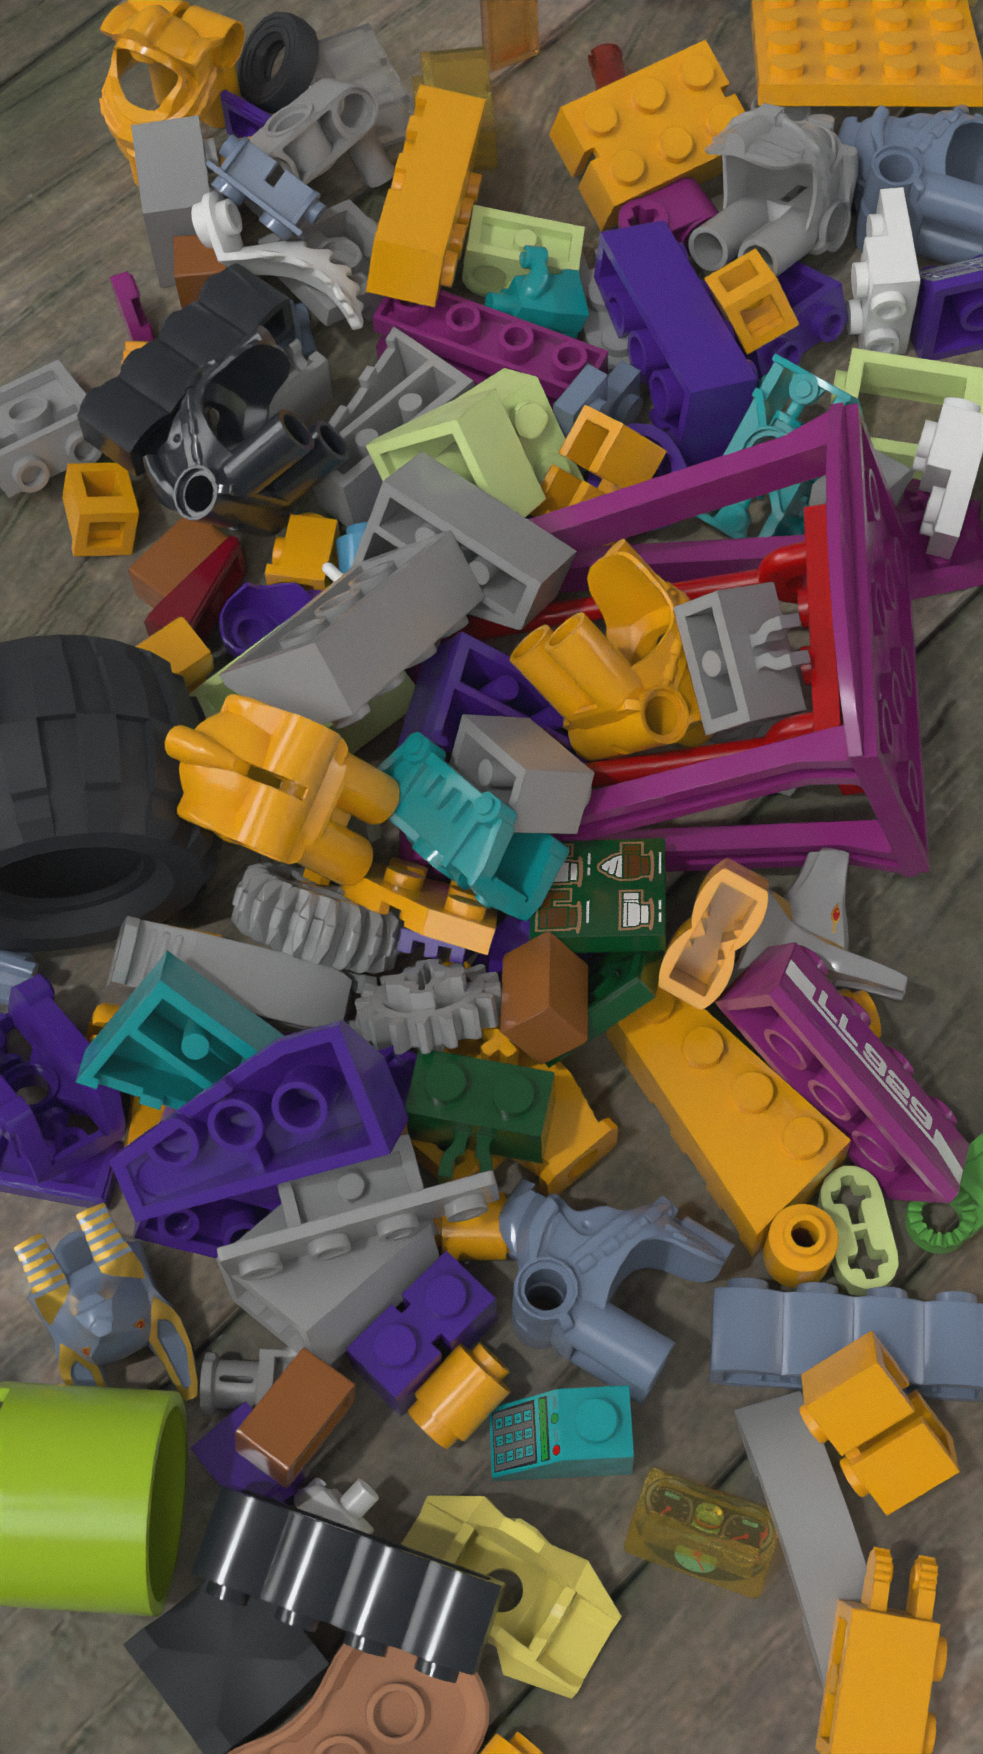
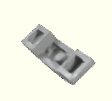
(806, 1514)

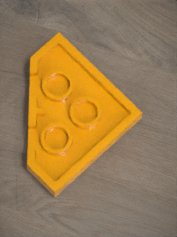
(425, 904)

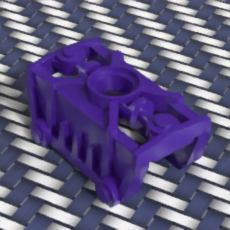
(53, 1066)

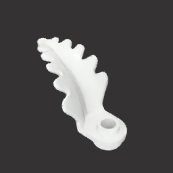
(219, 227)

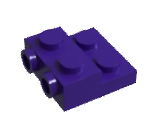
(818, 308)

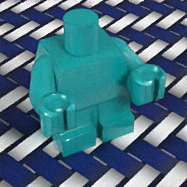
(543, 297)

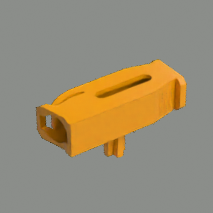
(574, 1134)

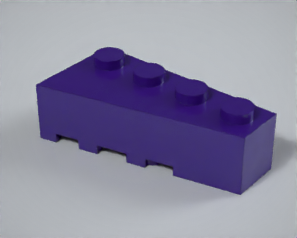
(675, 338)

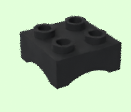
(226, 1667)

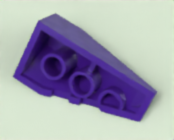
(275, 1118)

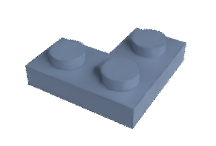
(610, 394)

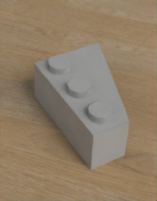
(393, 392)
(508, 554)

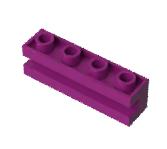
(486, 341)

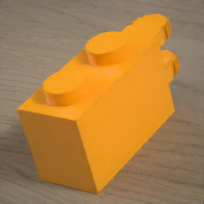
(883, 1666)

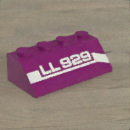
(846, 1073)

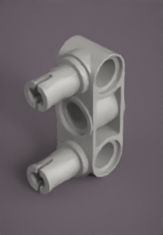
(312, 135)

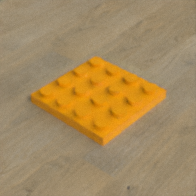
(866, 53)

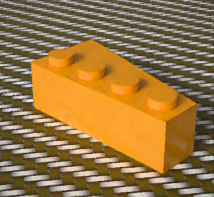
(729, 1113)

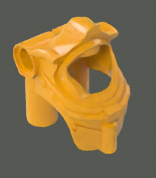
(188, 61)
(620, 687)
(281, 787)

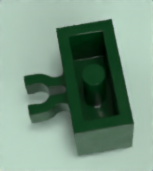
(479, 1109)

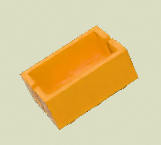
(646, 130)

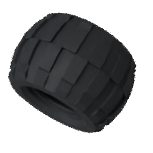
(92, 793)

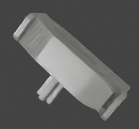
(270, 983)

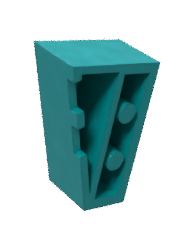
(173, 1038)

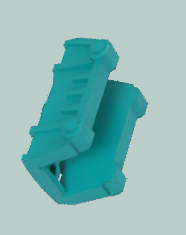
(766, 421)
(470, 832)

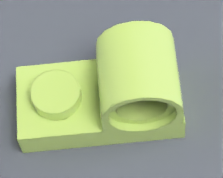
(499, 238)

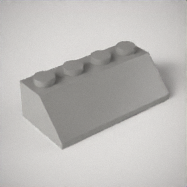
(361, 633)

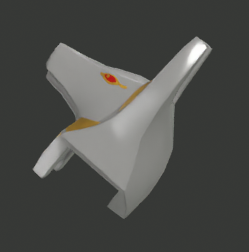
(816, 918)

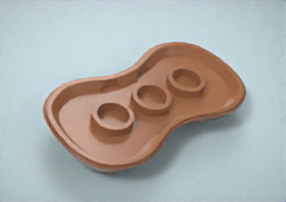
(383, 1709)

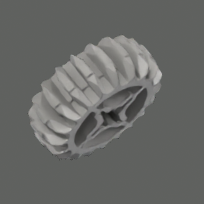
(314, 920)

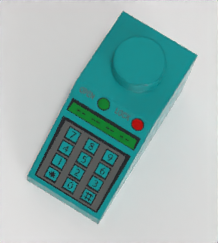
(563, 1435)

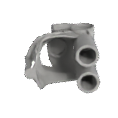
(763, 170)

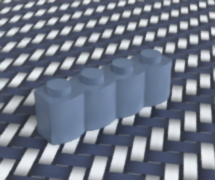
(776, 1336)

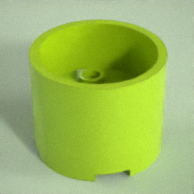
(90, 1497)

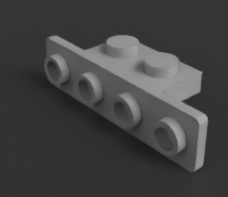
(354, 1204)

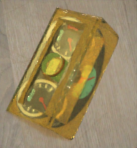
(702, 1533)

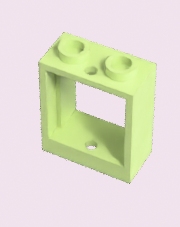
(909, 380)

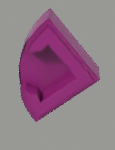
(130, 308)

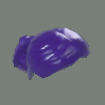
(258, 611)

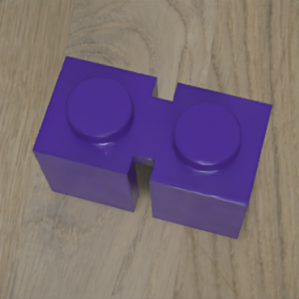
(398, 1347)

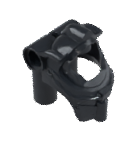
(254, 464)

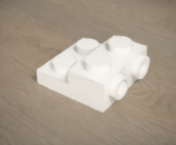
(885, 279)
(949, 462)

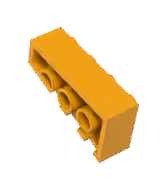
(428, 199)

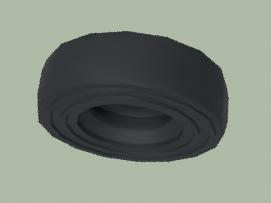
(260, 53)

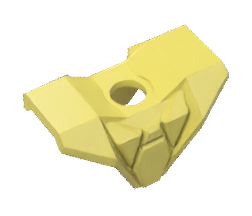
(563, 1605)

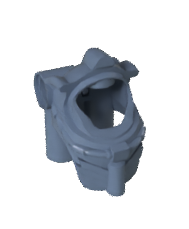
(938, 167)
(579, 1266)

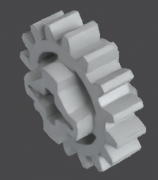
(429, 1007)

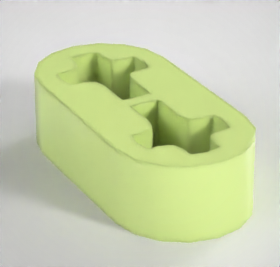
(872, 1227)

